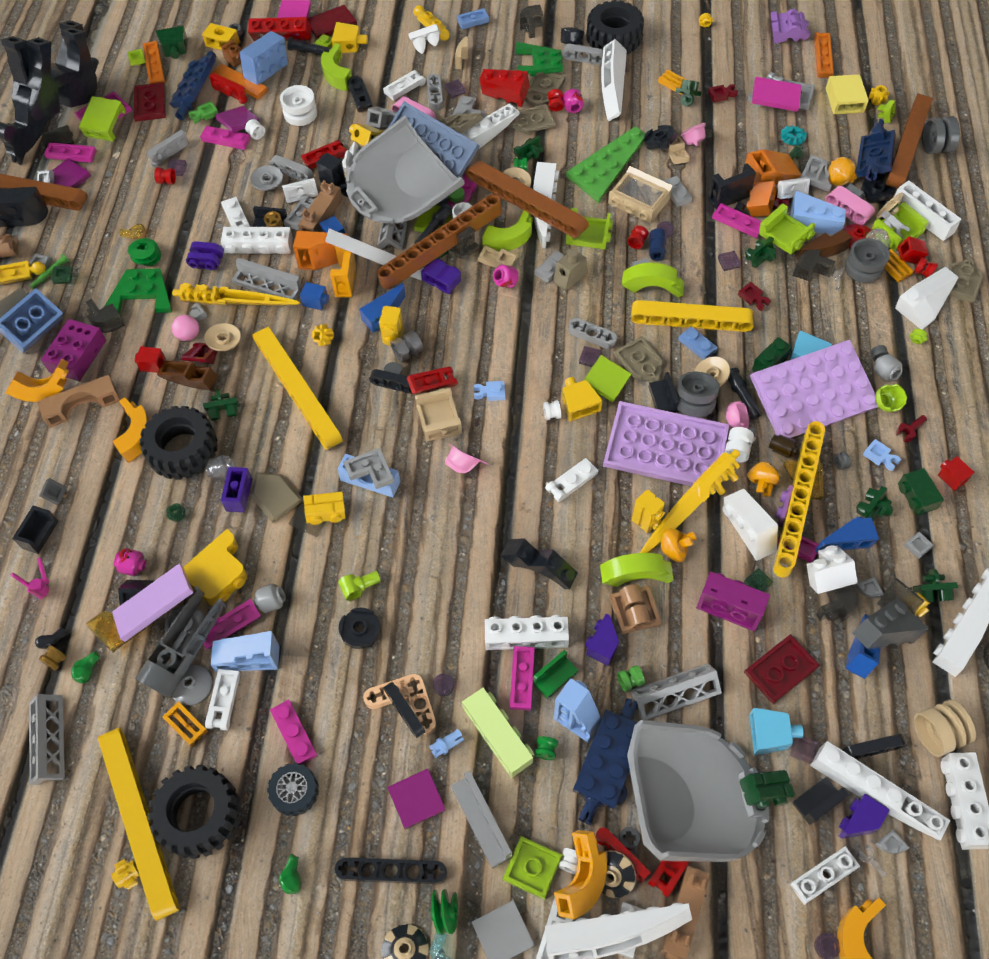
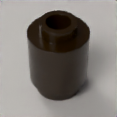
(783, 446)

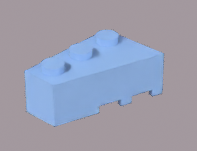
(824, 215)
(246, 653)
(577, 710)

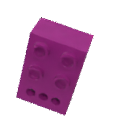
(76, 344)
(733, 601)

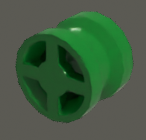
(521, 163)
(546, 748)

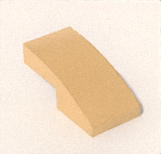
(461, 52)
(677, 151)
(495, 258)

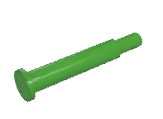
(49, 271)

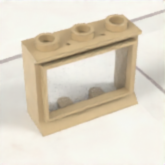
(640, 194)

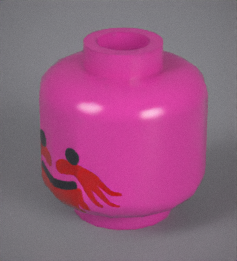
(573, 101)
(505, 276)
(129, 562)

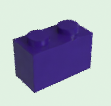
(236, 489)

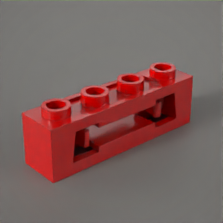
(282, 26)

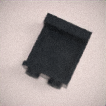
(731, 189)

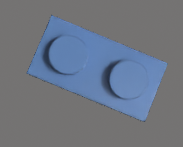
(473, 18)
(697, 343)

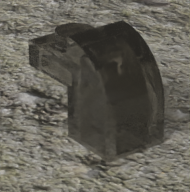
(530, 19)
(466, 244)
(812, 262)
(106, 318)
(842, 604)

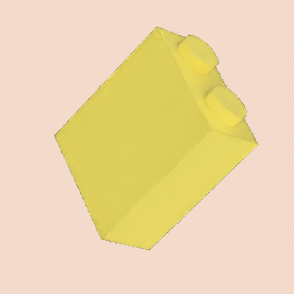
(846, 94)

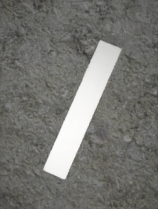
(362, 249)

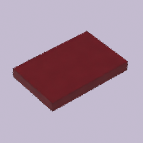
(325, 22)
(149, 101)
(781, 669)

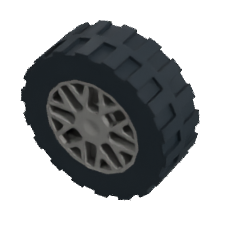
(293, 789)

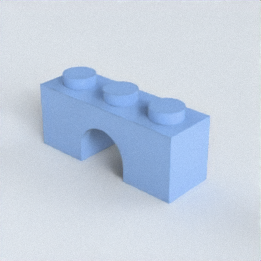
(366, 481)

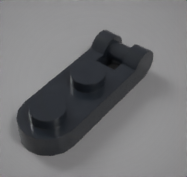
(359, 93)

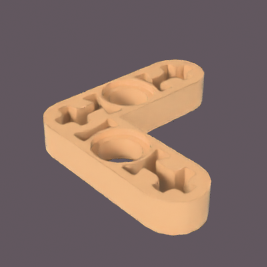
(407, 692)

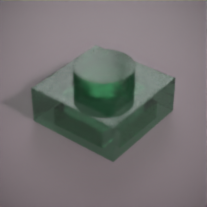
(62, 274)
(758, 580)

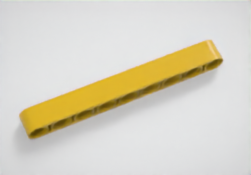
(297, 388)
(796, 504)
(134, 813)

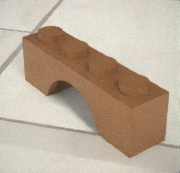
(58, 407)

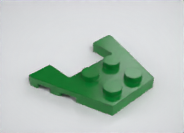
(543, 59)
(141, 285)

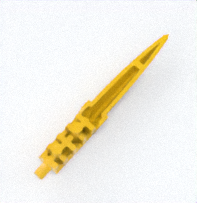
(223, 295)
(698, 493)

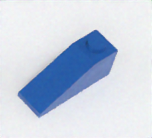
(372, 311)
(855, 534)
(860, 659)

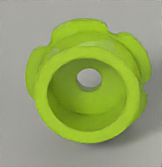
(918, 336)

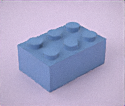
(264, 58)
(29, 320)

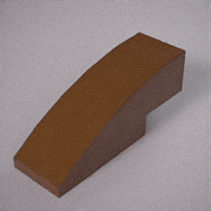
(828, 245)
(188, 374)

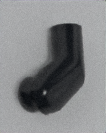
(44, 641)

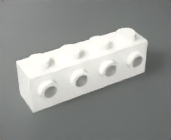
(941, 220)
(257, 240)
(526, 632)
(968, 799)

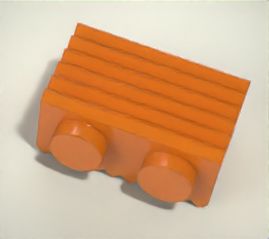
(762, 199)

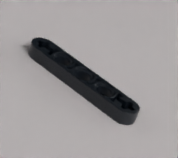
(381, 864)

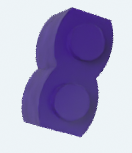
(441, 275)

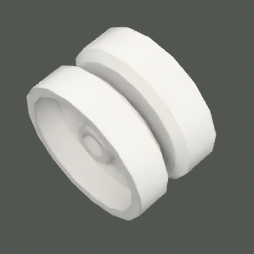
(298, 105)

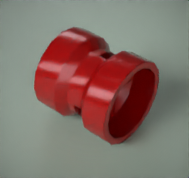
(555, 100)
(165, 175)
(637, 237)
(930, 269)

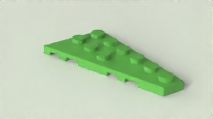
(603, 167)

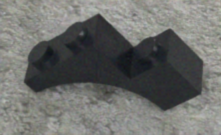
(545, 562)

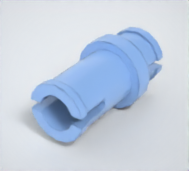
(442, 745)

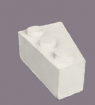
(752, 523)

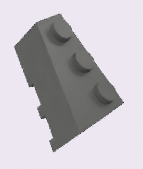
(890, 626)

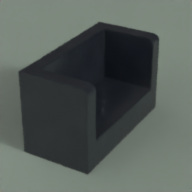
(330, 170)
(35, 529)

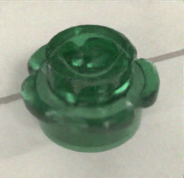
(796, 152)
(179, 515)

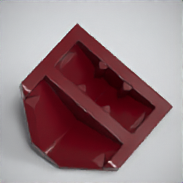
(200, 354)

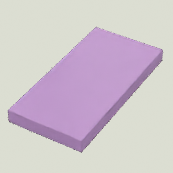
(152, 602)

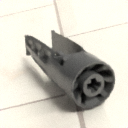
(166, 676)

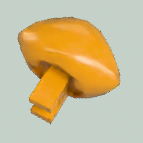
(764, 476)
(676, 543)

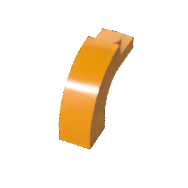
(34, 389)
(129, 443)
(589, 878)
(852, 928)

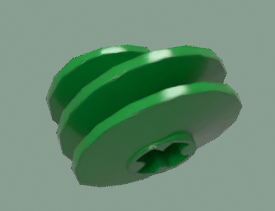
(144, 252)
(444, 913)

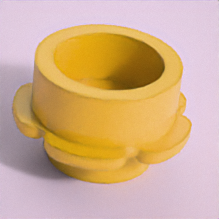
(705, 20)

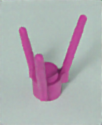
(37, 586)

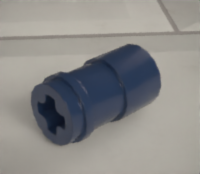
(657, 244)

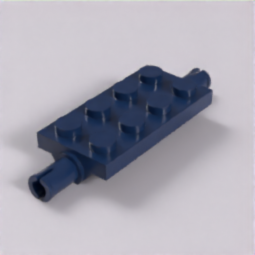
(191, 84)
(876, 152)
(606, 762)

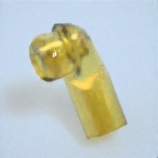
(133, 232)

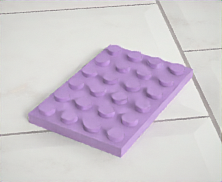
(814, 387)
(663, 443)

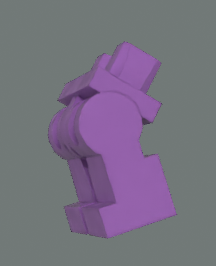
(789, 25)

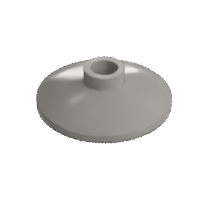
(266, 177)
(197, 691)

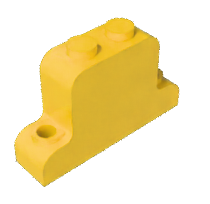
(217, 569)

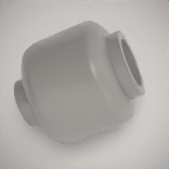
(888, 367)
(269, 598)

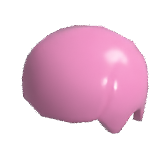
(185, 328)
(737, 415)

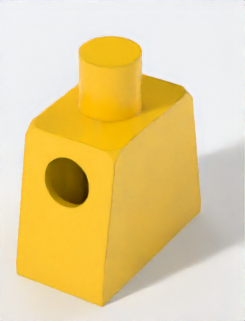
(348, 37)
(362, 133)
(580, 399)

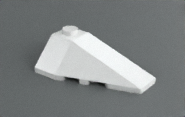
(927, 297)

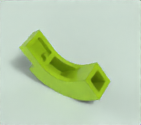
(334, 74)
(510, 237)
(653, 275)
(636, 566)

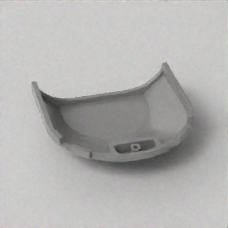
(398, 176)
(692, 794)

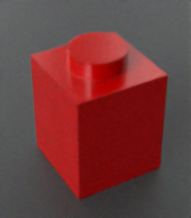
(912, 250)
(149, 359)
(955, 473)

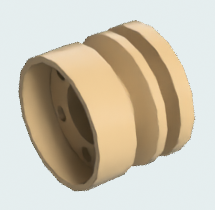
(944, 728)

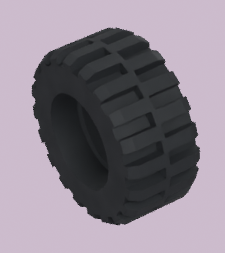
(615, 21)
(169, 425)
(173, 794)

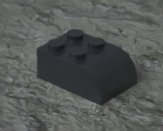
(21, 207)

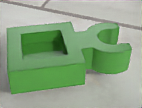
(204, 112)

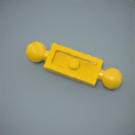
(429, 19)
(20, 271)

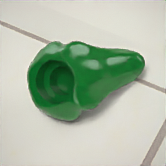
(82, 668)
(289, 877)

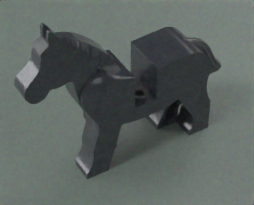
(44, 85)

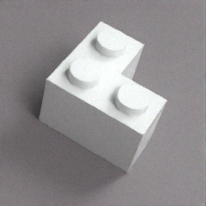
(831, 570)

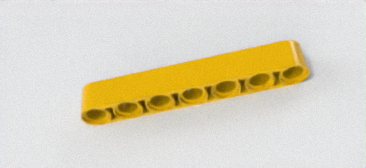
(692, 315)

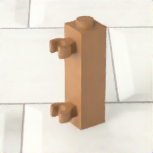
(321, 208)
(691, 891)

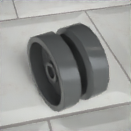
(940, 135)
(867, 260)
(697, 394)

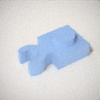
(493, 390)
(880, 454)

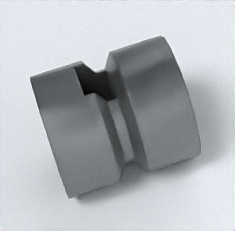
(406, 346)

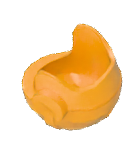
(842, 171)

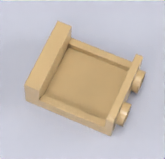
(438, 414)

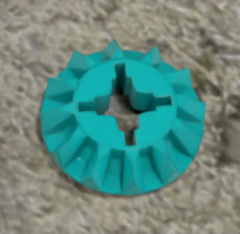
(789, 138)

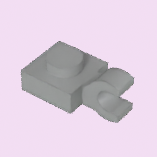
(891, 222)

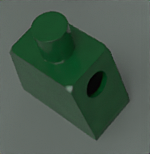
(173, 41)

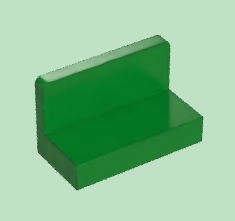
(554, 675)

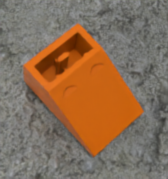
(772, 166)
(313, 251)

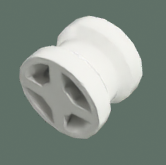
(255, 129)
(552, 410)
(569, 862)

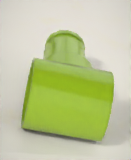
(353, 586)

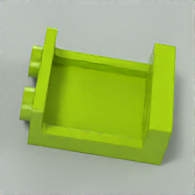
(101, 118)
(908, 217)
(785, 230)
(595, 235)

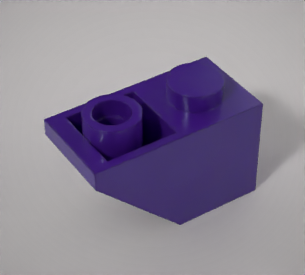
(604, 642)
(864, 819)

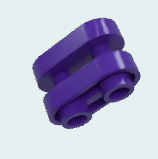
(204, 255)

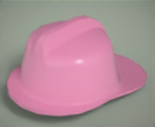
(694, 134)
(460, 461)

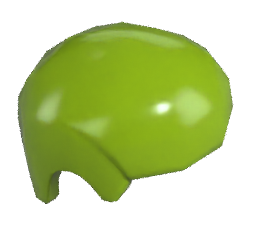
(891, 398)

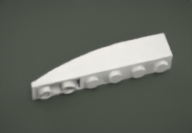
(613, 78)
(491, 125)
(546, 185)
(967, 632)
(863, 780)
(613, 933)

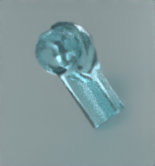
(436, 949)

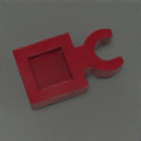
(721, 93)
(753, 294)

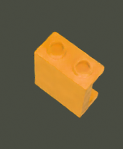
(343, 278)

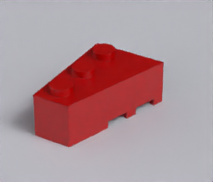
(505, 84)

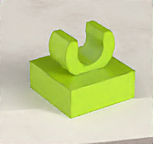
(889, 111)

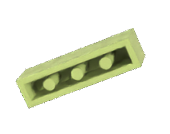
(497, 732)

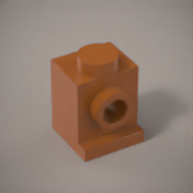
(232, 53)

